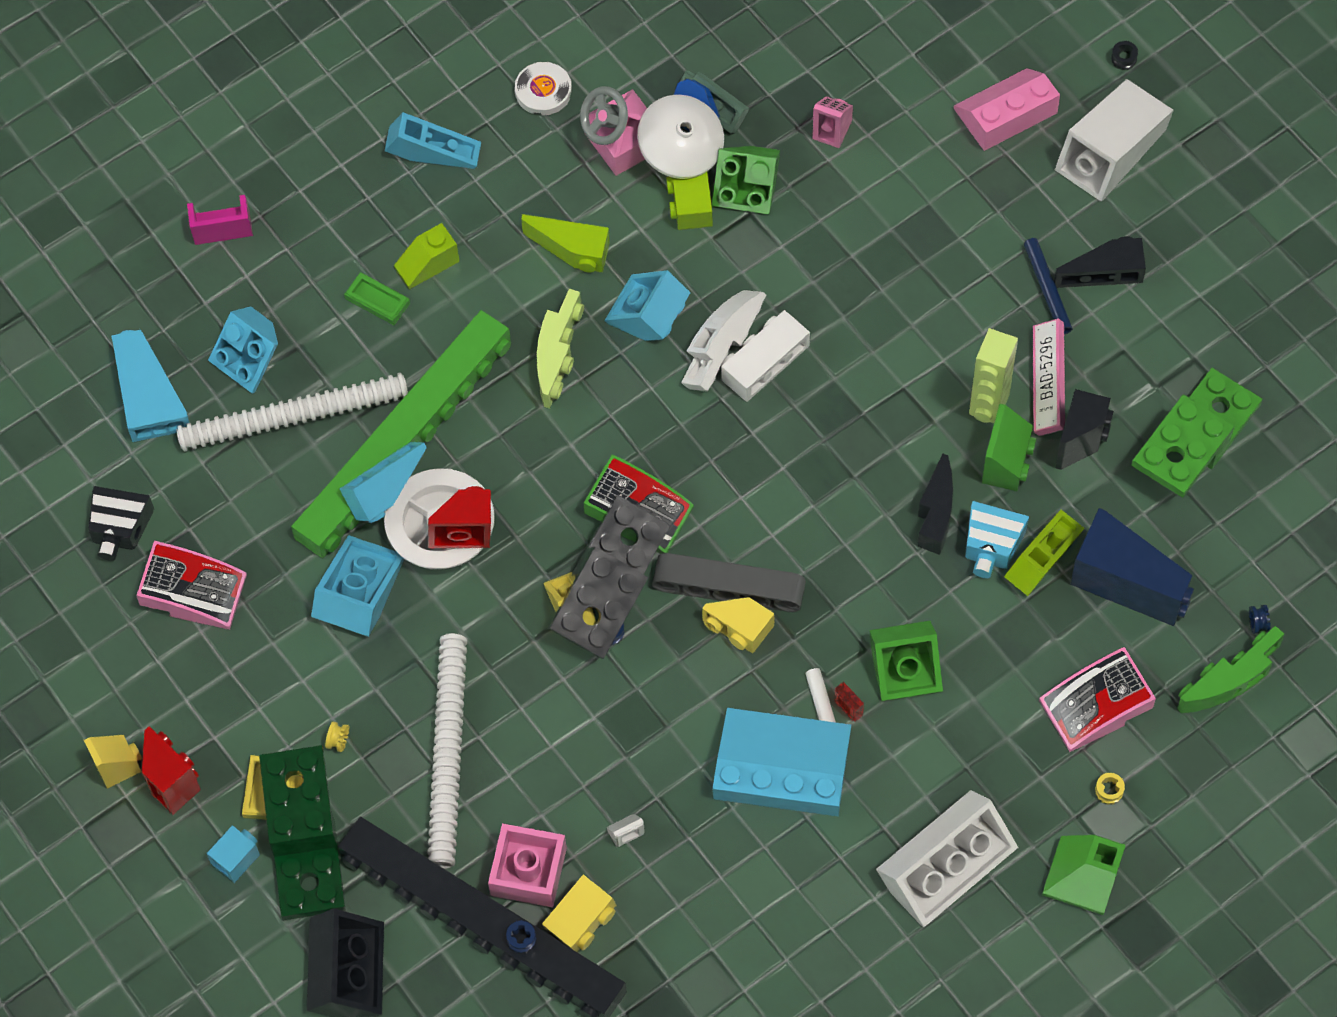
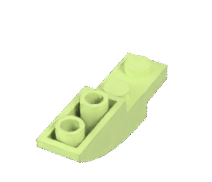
(553, 347)

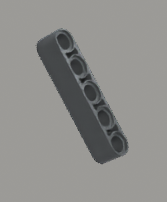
(728, 581)

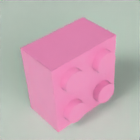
(527, 865)

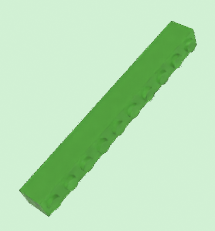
(411, 421)

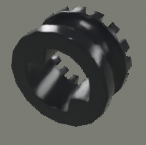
(1121, 62)

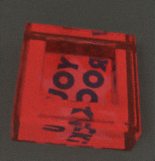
(849, 702)

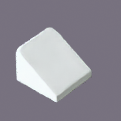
(626, 830)

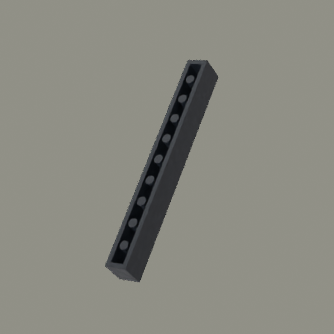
(480, 919)

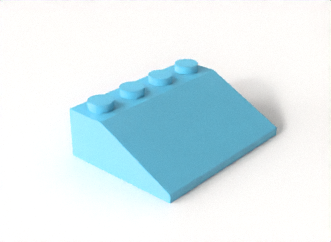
(781, 762)

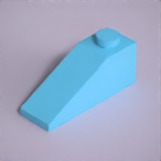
(430, 143)
(382, 484)

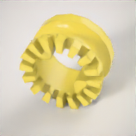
(336, 736)
(1099, 789)

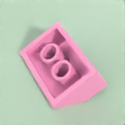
(1009, 107)

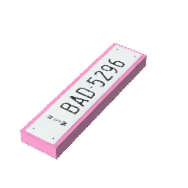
(1048, 377)

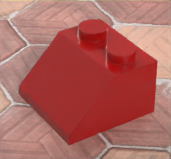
(462, 520)

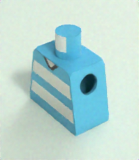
(993, 537)

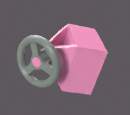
(614, 127)

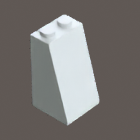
(1112, 139)

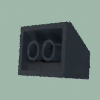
(345, 965)

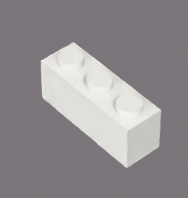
(764, 355)

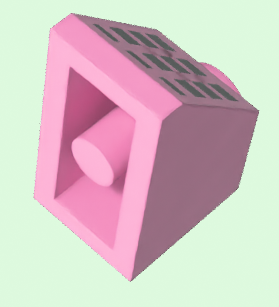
(831, 121)

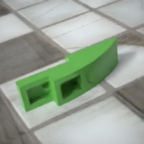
(1228, 680)

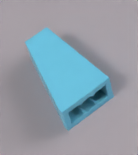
(147, 394)

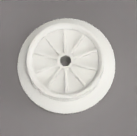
(408, 518)

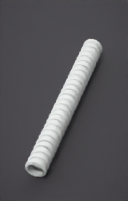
(291, 412)
(447, 750)

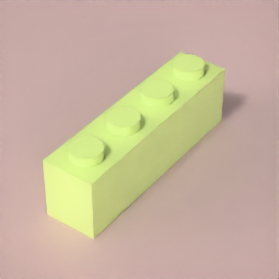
(992, 375)

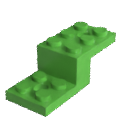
(1196, 432)

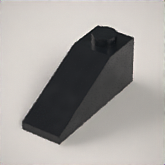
(1109, 264)

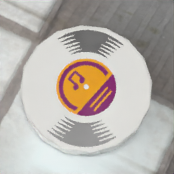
(543, 88)

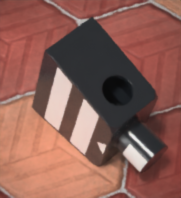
(117, 520)

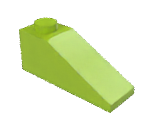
(575, 243)
(1044, 552)

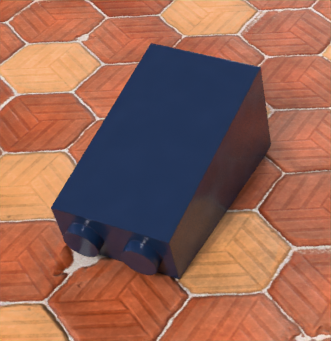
(1131, 571)

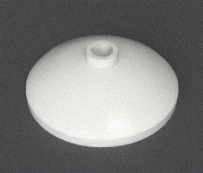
(671, 149)

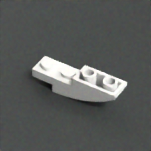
(724, 328)

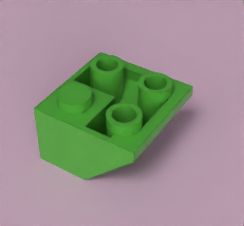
(746, 178)
(1084, 871)

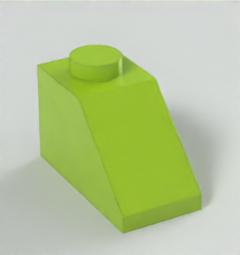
(427, 256)

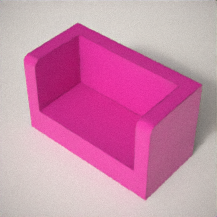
(220, 224)

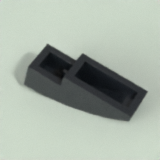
(936, 508)

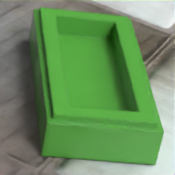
(377, 298)

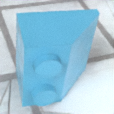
(648, 305)

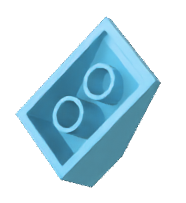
(356, 585)

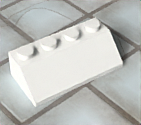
(947, 857)

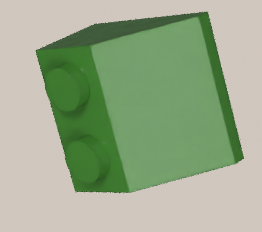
(1008, 450)
(906, 660)

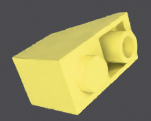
(740, 620)

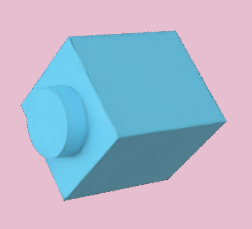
(234, 853)

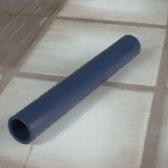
(1047, 283)

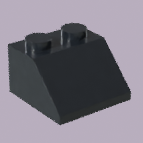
(1084, 428)

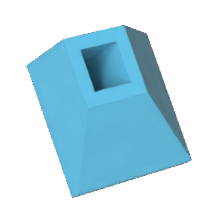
(245, 347)

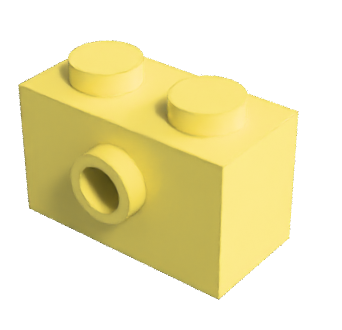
(580, 914)

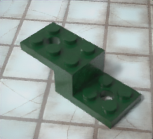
(302, 832)

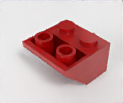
(167, 772)

